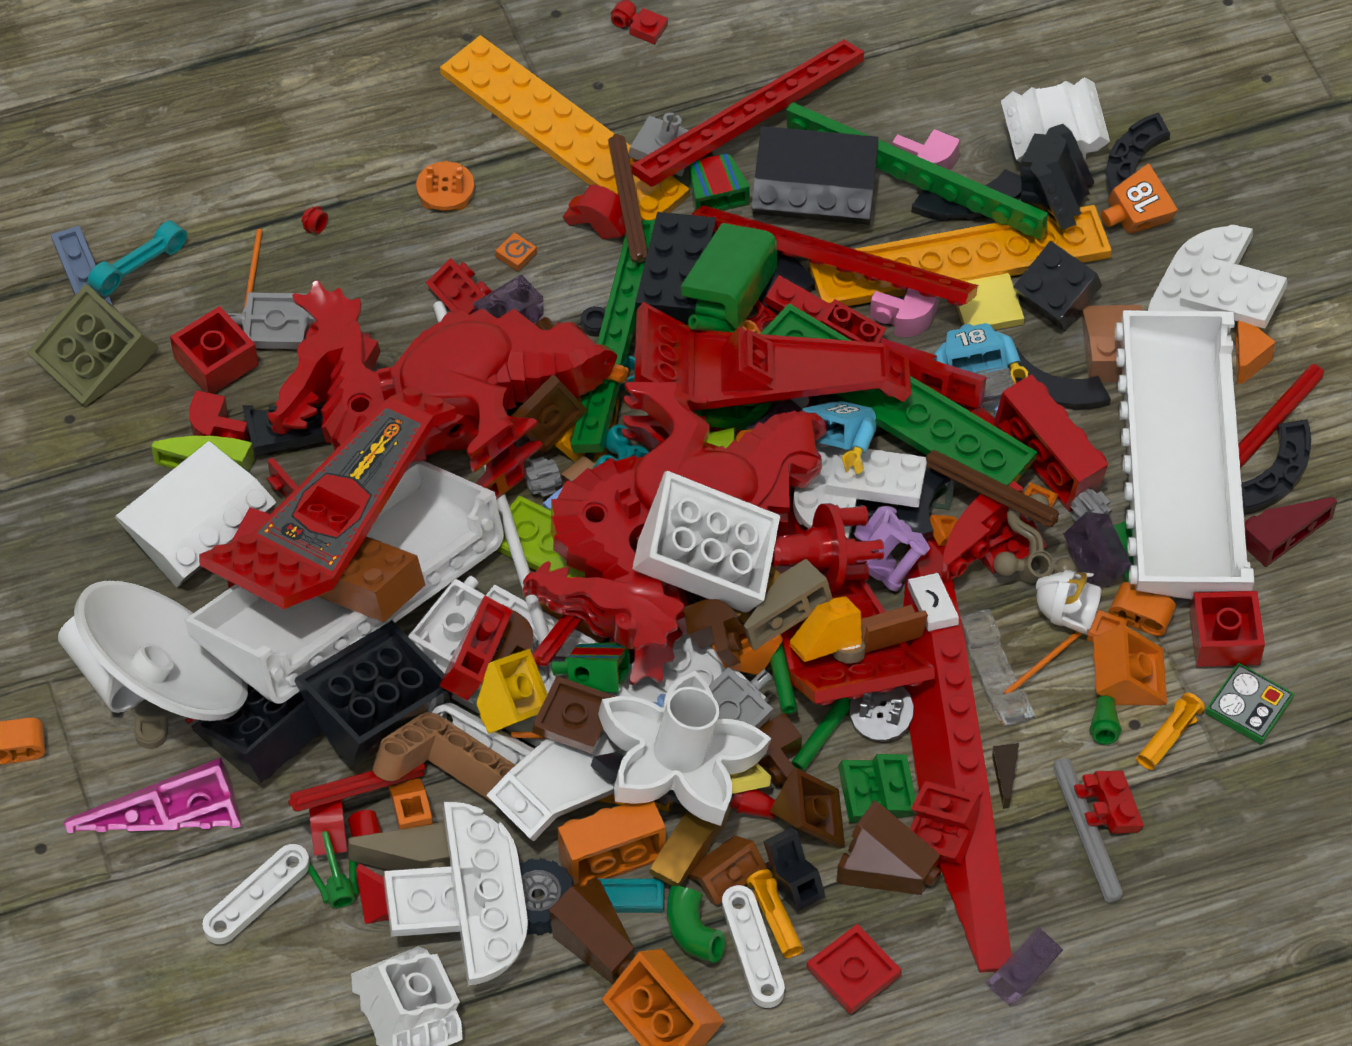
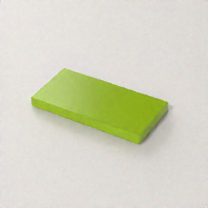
(534, 528)

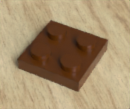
(554, 410)
(571, 715)

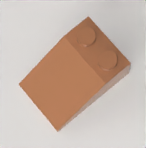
(1100, 339)

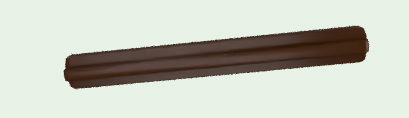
(628, 198)
(992, 488)

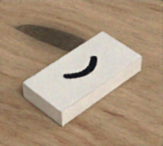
(932, 596)

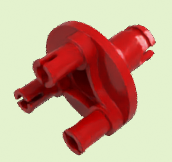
(828, 546)

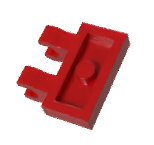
(1115, 803)

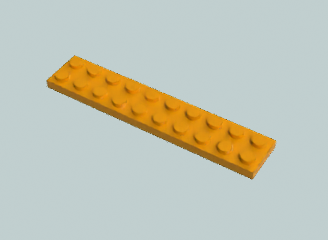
(550, 122)
(965, 255)

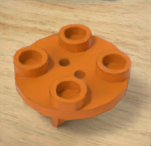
(458, 186)

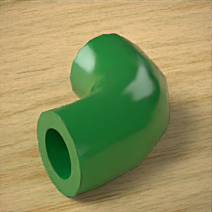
(687, 927)

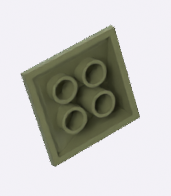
(91, 347)

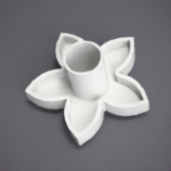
(680, 748)

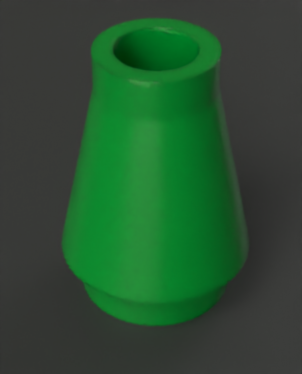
(1105, 722)

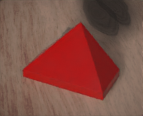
(372, 895)

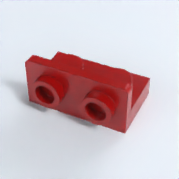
(456, 286)

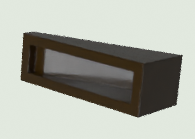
(1004, 763)

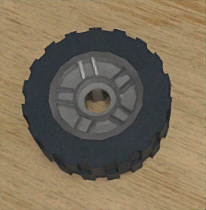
(539, 879)

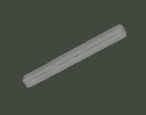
(1089, 834)

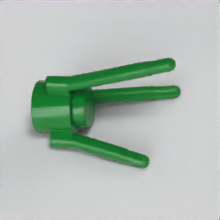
(339, 890)

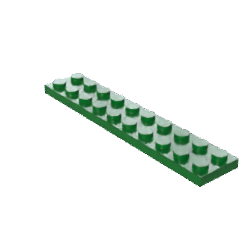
(926, 417)

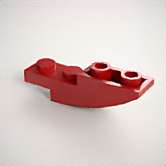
(834, 315)
(947, 380)
(972, 534)

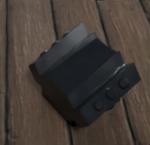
(1055, 175)

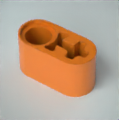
(1143, 610)
(21, 740)

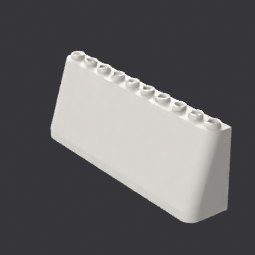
(1181, 453)
(429, 514)

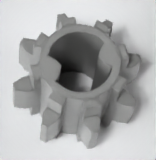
(542, 476)
(1090, 502)

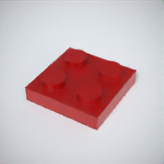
(854, 969)

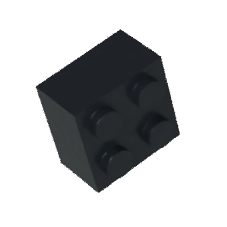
(1057, 286)

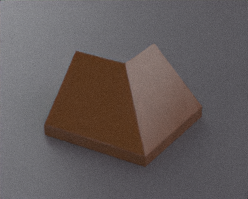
(811, 807)

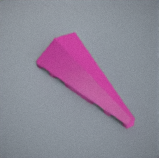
(190, 799)

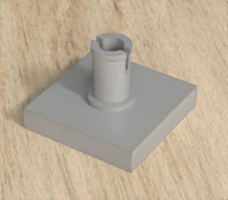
(656, 134)

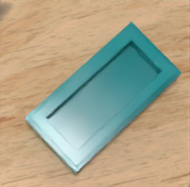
(635, 895)

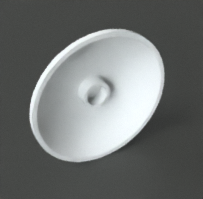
(139, 648)

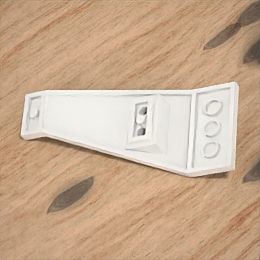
(560, 777)

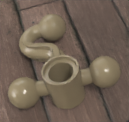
(1007, 563)

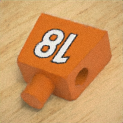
(1139, 203)

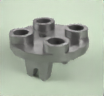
(896, 714)

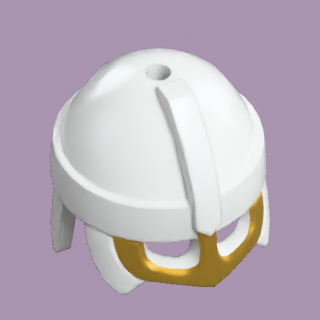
(1069, 600)

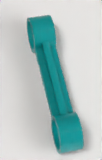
(107, 277)

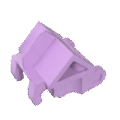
(891, 531)

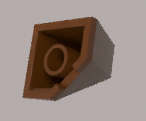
(888, 856)
(592, 930)

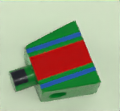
(718, 183)
(595, 665)

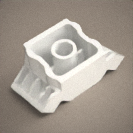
(1044, 108)
(409, 1000)

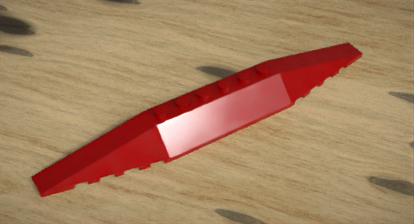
(951, 754)

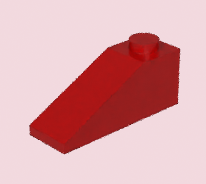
(476, 648)

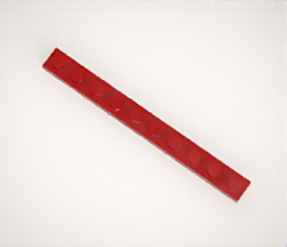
(747, 113)
(852, 260)

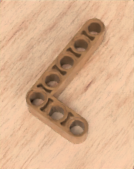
(444, 745)

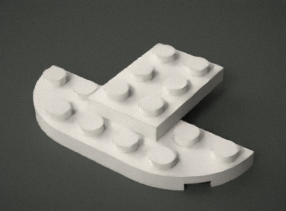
(1209, 279)
(885, 479)
(474, 896)

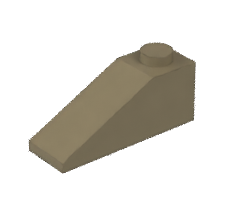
(787, 603)
(402, 848)

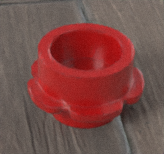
(314, 220)

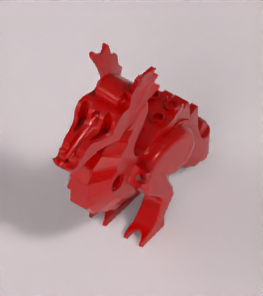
(464, 359)
(606, 507)

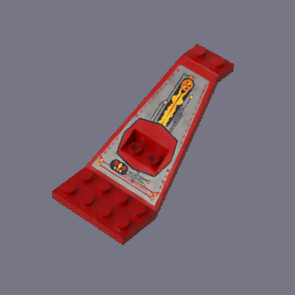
(326, 518)

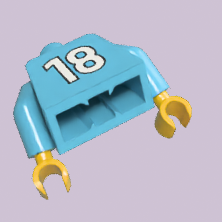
(980, 349)
(847, 428)

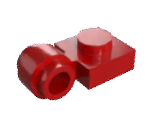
(644, 25)

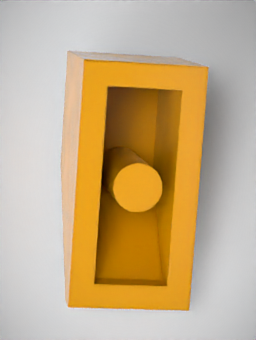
(828, 629)

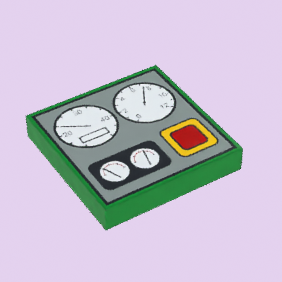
(1249, 703)

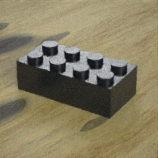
(671, 255)

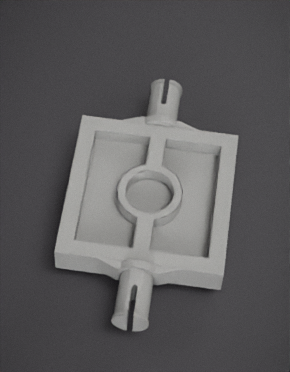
(273, 320)
(741, 699)

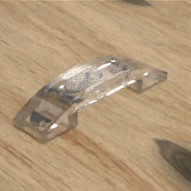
(993, 669)

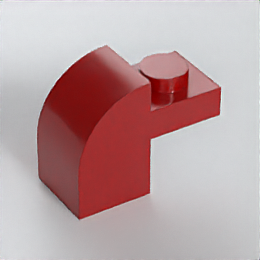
(600, 209)
(209, 418)
(330, 819)

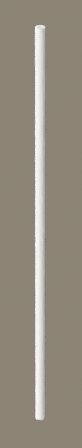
(514, 544)

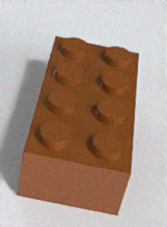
(377, 580)

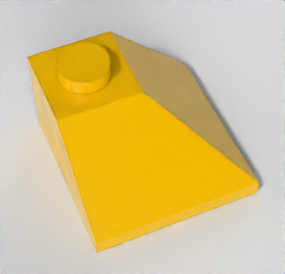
(510, 691)

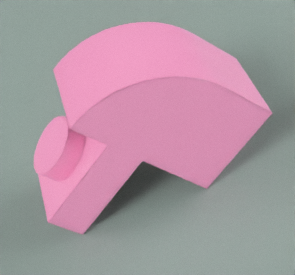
(938, 148)
(908, 316)

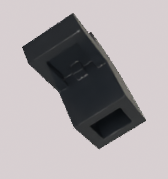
(795, 876)

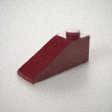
(1284, 527)

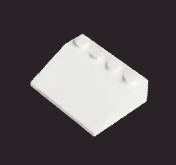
(193, 511)
(707, 543)

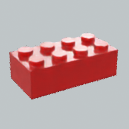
(1064, 454)

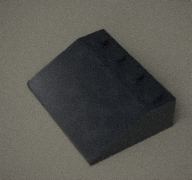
(815, 175)
(371, 691)
(261, 733)

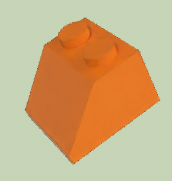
(1129, 668)

